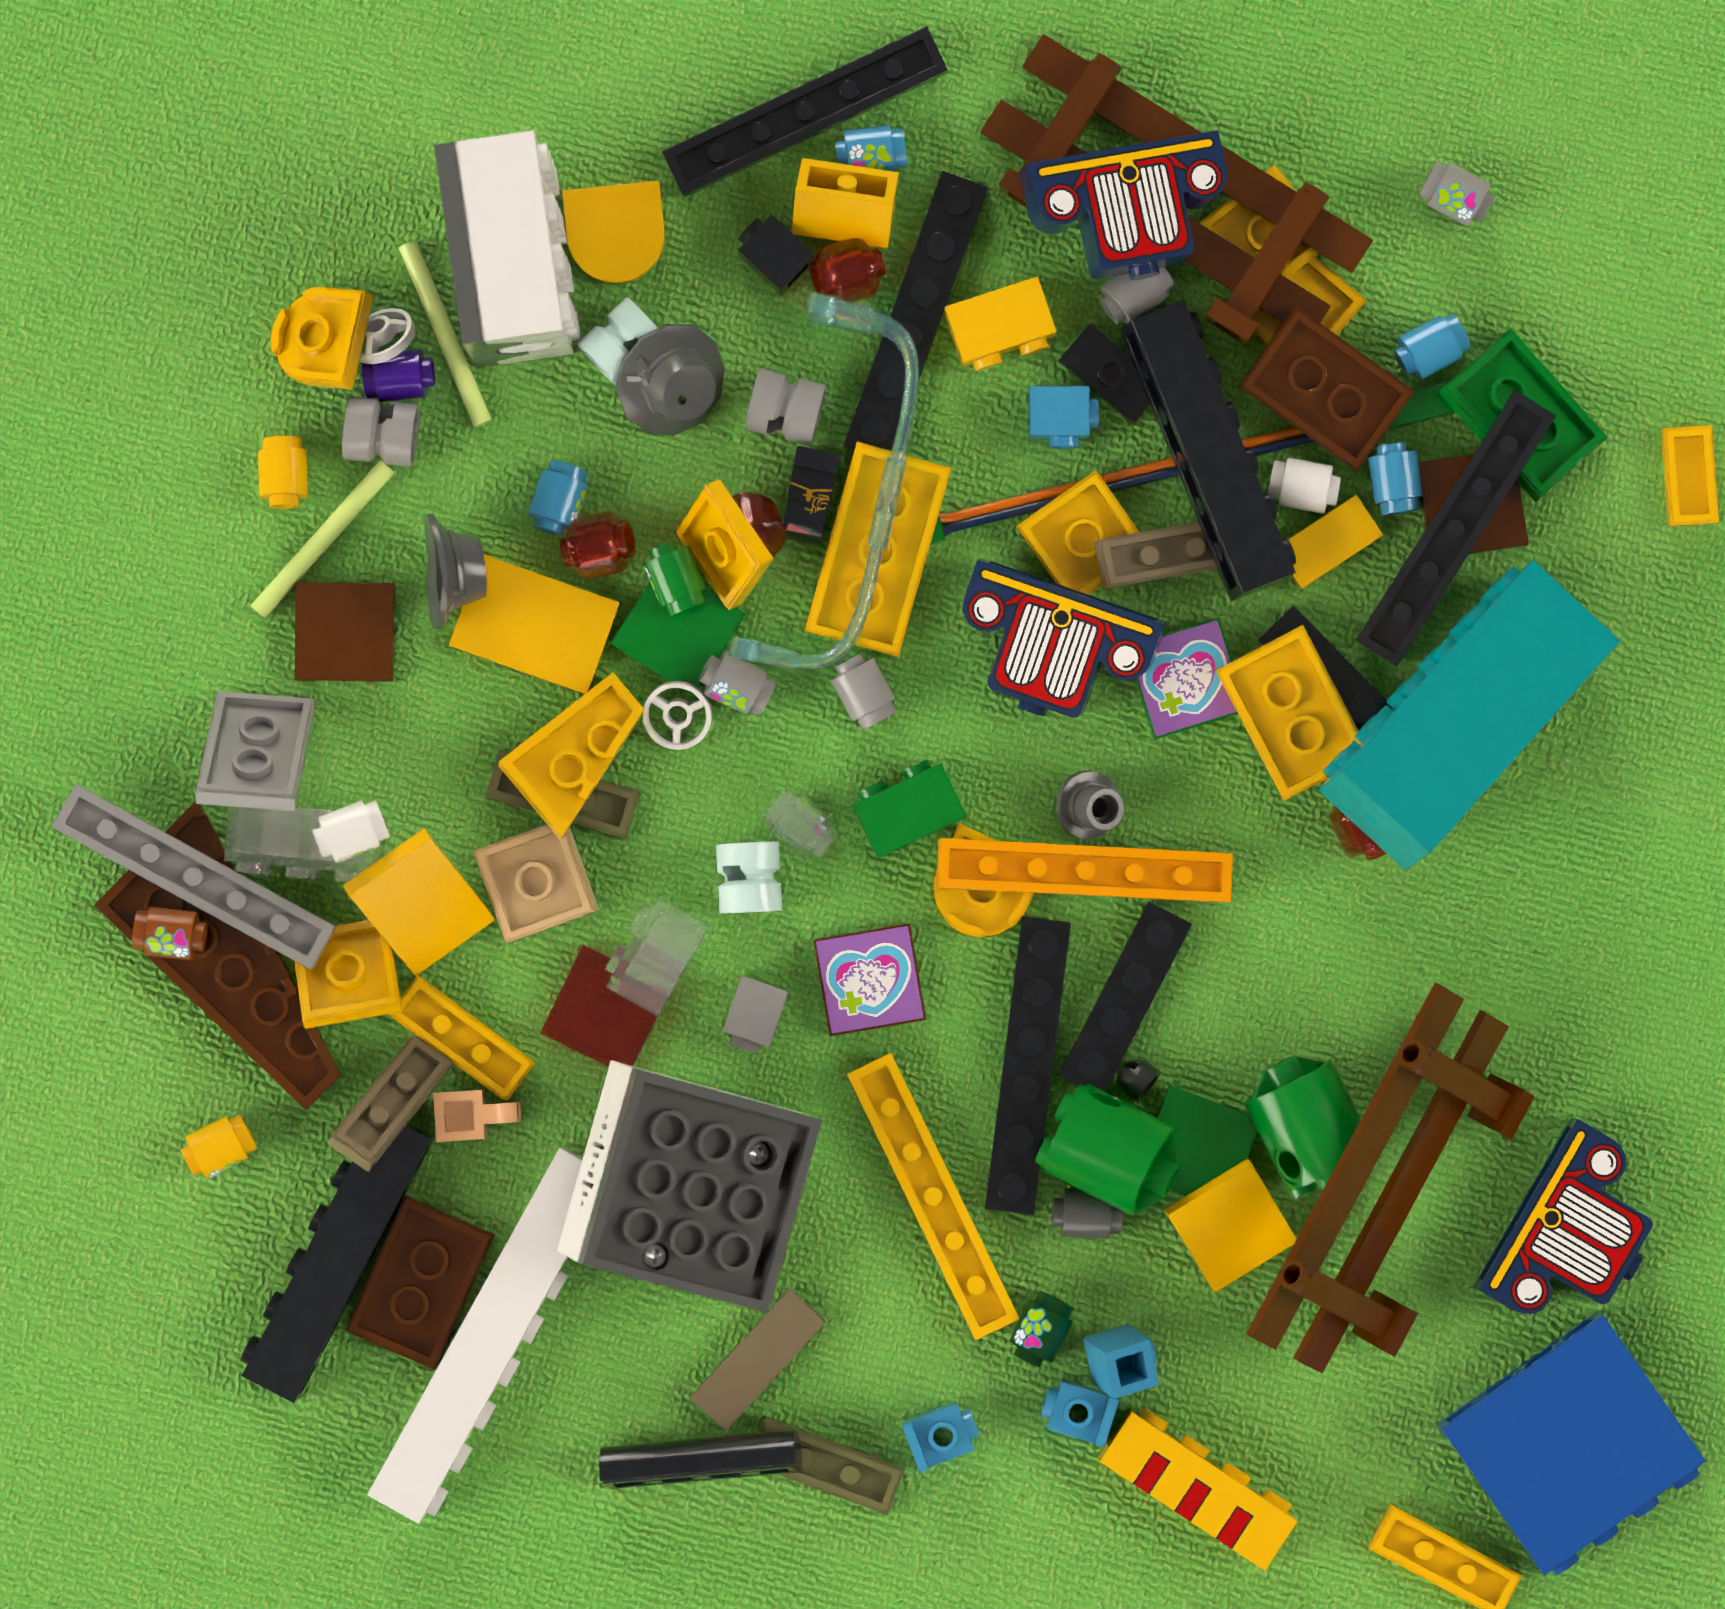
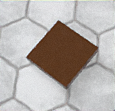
(1506, 526)
(344, 632)

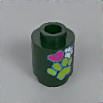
(1042, 1329)

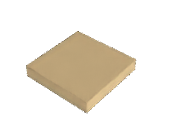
(535, 882)

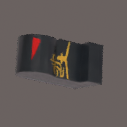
(810, 493)

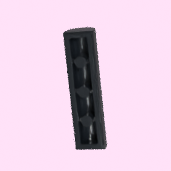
(700, 1459)

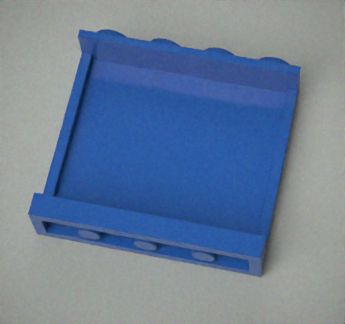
(1572, 1444)

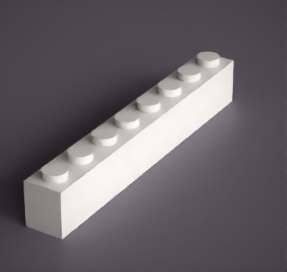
(482, 1351)

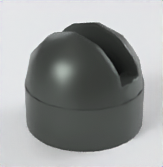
(1137, 1078)

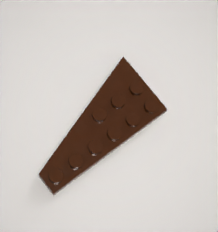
(234, 978)

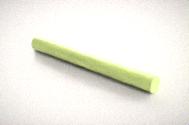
(445, 334)
(322, 539)

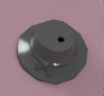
(661, 369)
(454, 570)

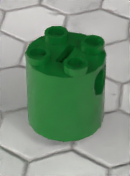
(1303, 1121)
(1111, 1150)

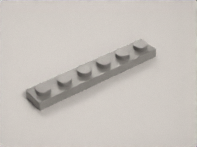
(194, 876)

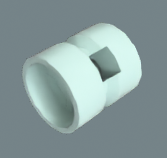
(612, 343)
(749, 877)

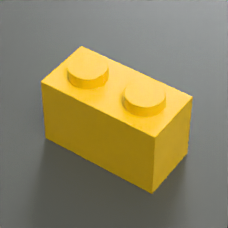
(844, 202)
(1000, 324)

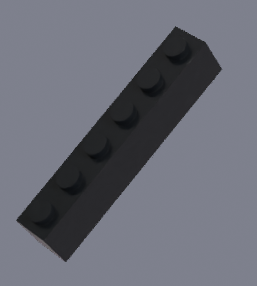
(1209, 450)
(331, 1266)

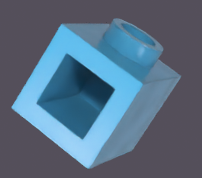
(1062, 415)
(1121, 1361)

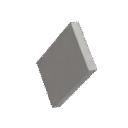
(255, 751)

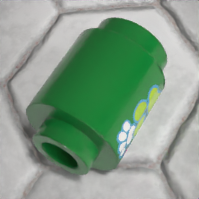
(675, 577)

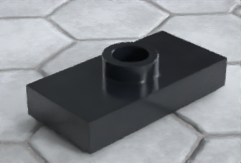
(1106, 372)

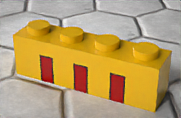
(1197, 1488)

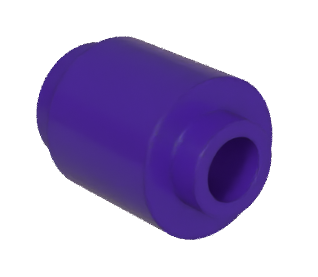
(400, 377)

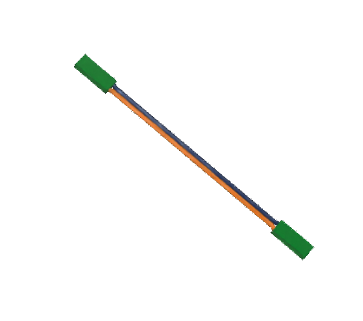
(1422, 406)

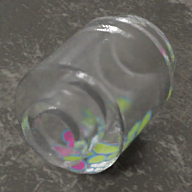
(800, 825)

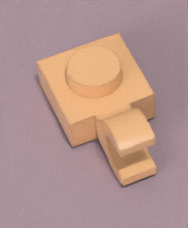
(466, 1116)

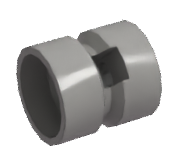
(785, 406)
(380, 431)

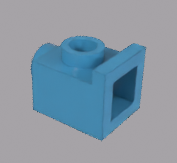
(1099, 1417)
(920, 1432)

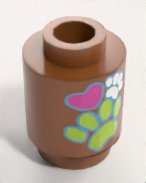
(169, 933)

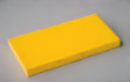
(901, 562)

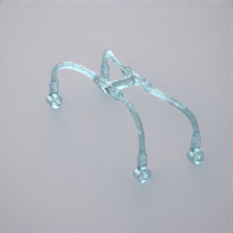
(855, 317)

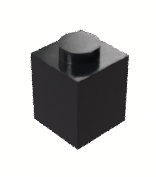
(774, 253)

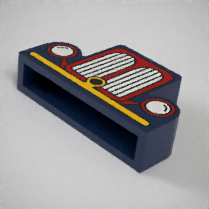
(1128, 200)
(1056, 638)
(1568, 1228)

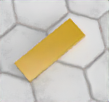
(463, 1038)
(1444, 1560)

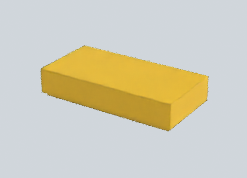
(1689, 476)
(1332, 540)

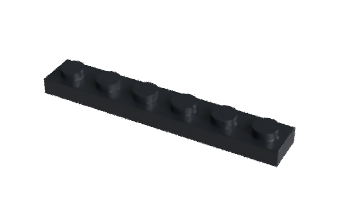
(805, 112)
(918, 306)
(1456, 527)
(1027, 1065)

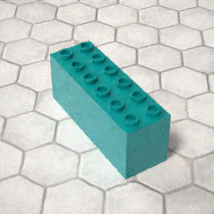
(1467, 713)

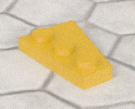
(572, 752)

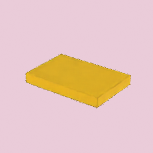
(537, 626)
(1289, 710)
(419, 902)

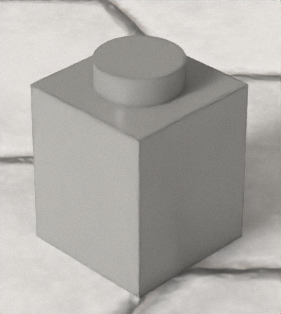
(754, 1014)

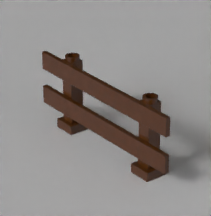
(1296, 215)
(1459, 1084)

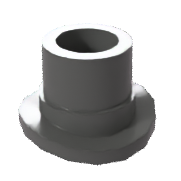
(1089, 805)

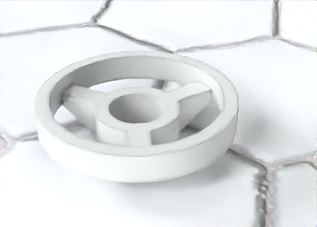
(381, 330)
(677, 726)

